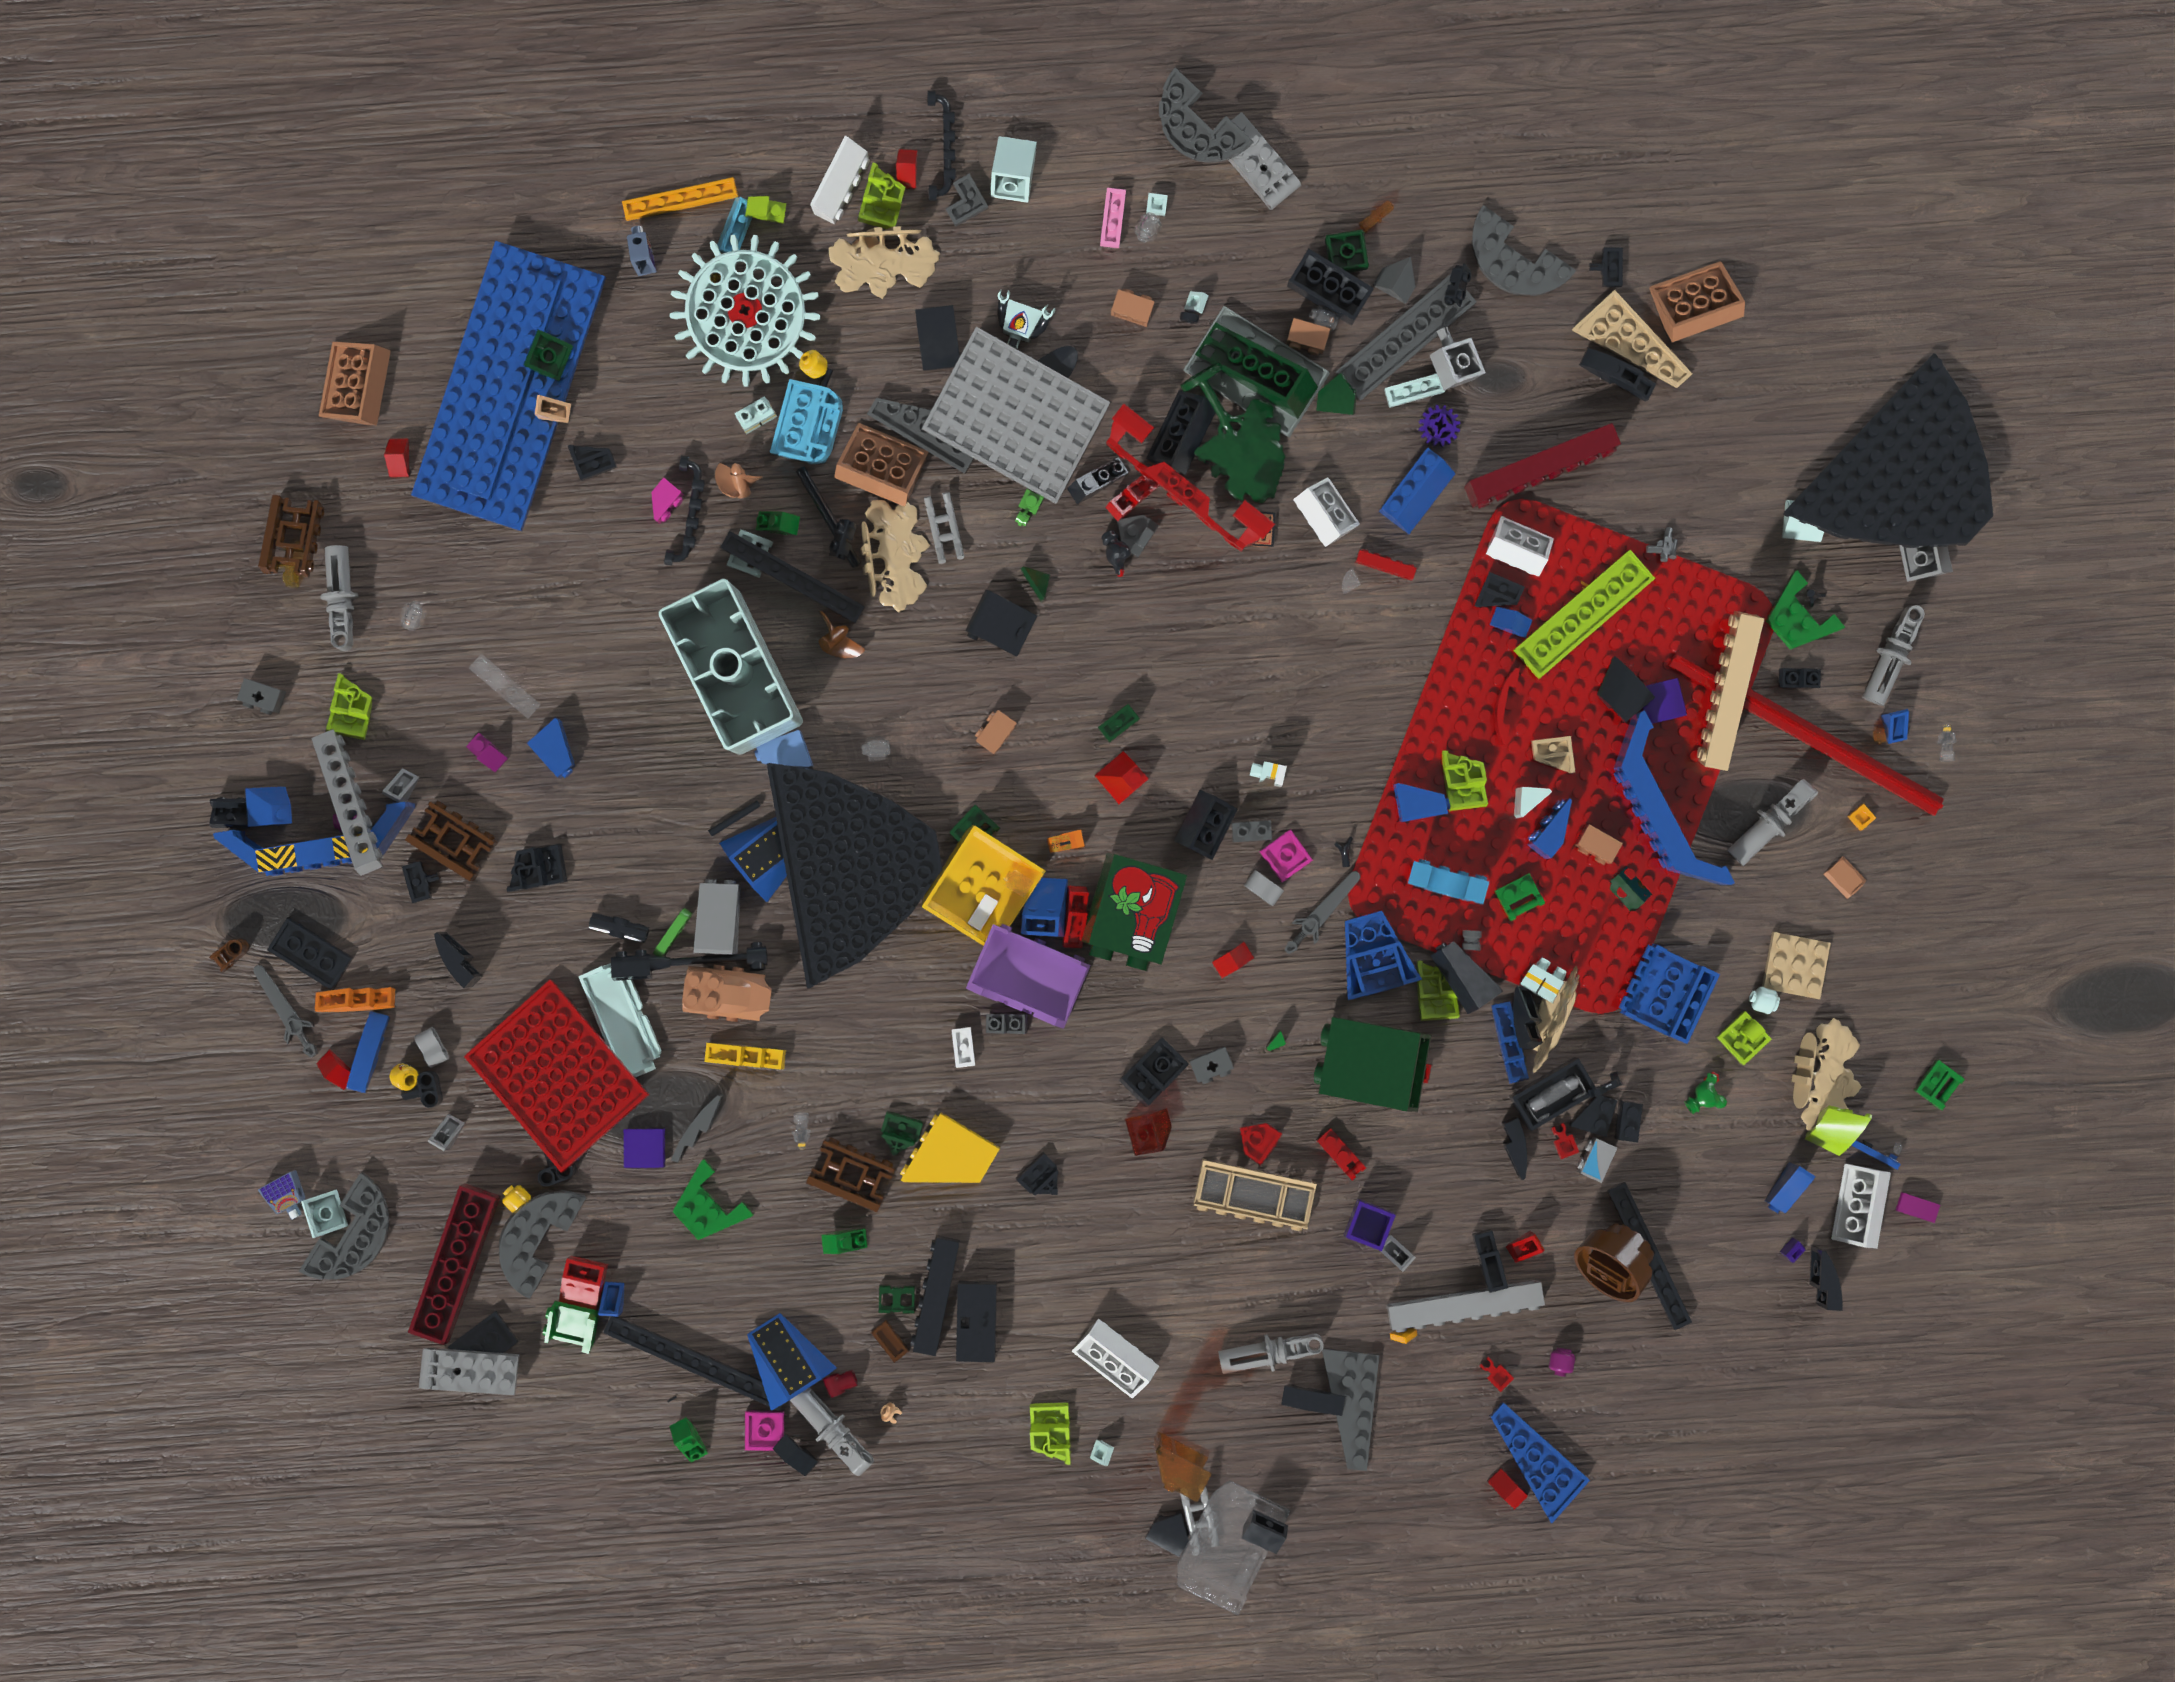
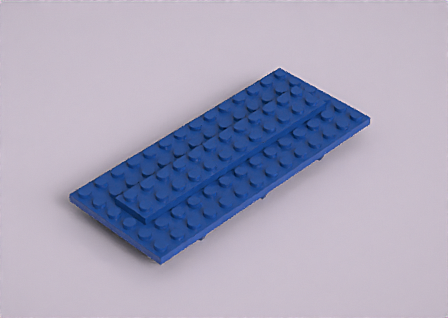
(486, 433)

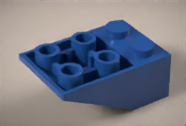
(1552, 832)
(1046, 909)

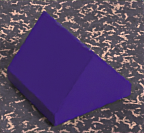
(1793, 1250)

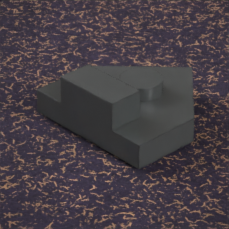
(1136, 532)

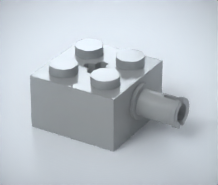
(1456, 361)

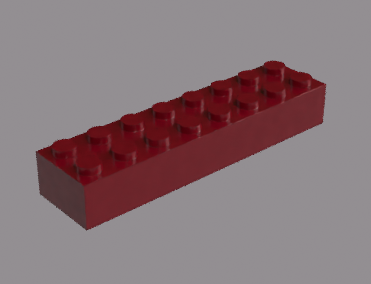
(1542, 465)
(454, 1264)

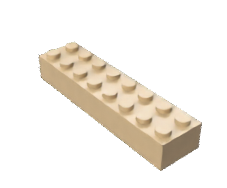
(1730, 690)

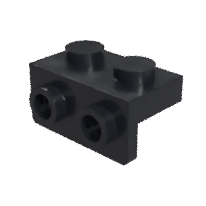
(228, 813)

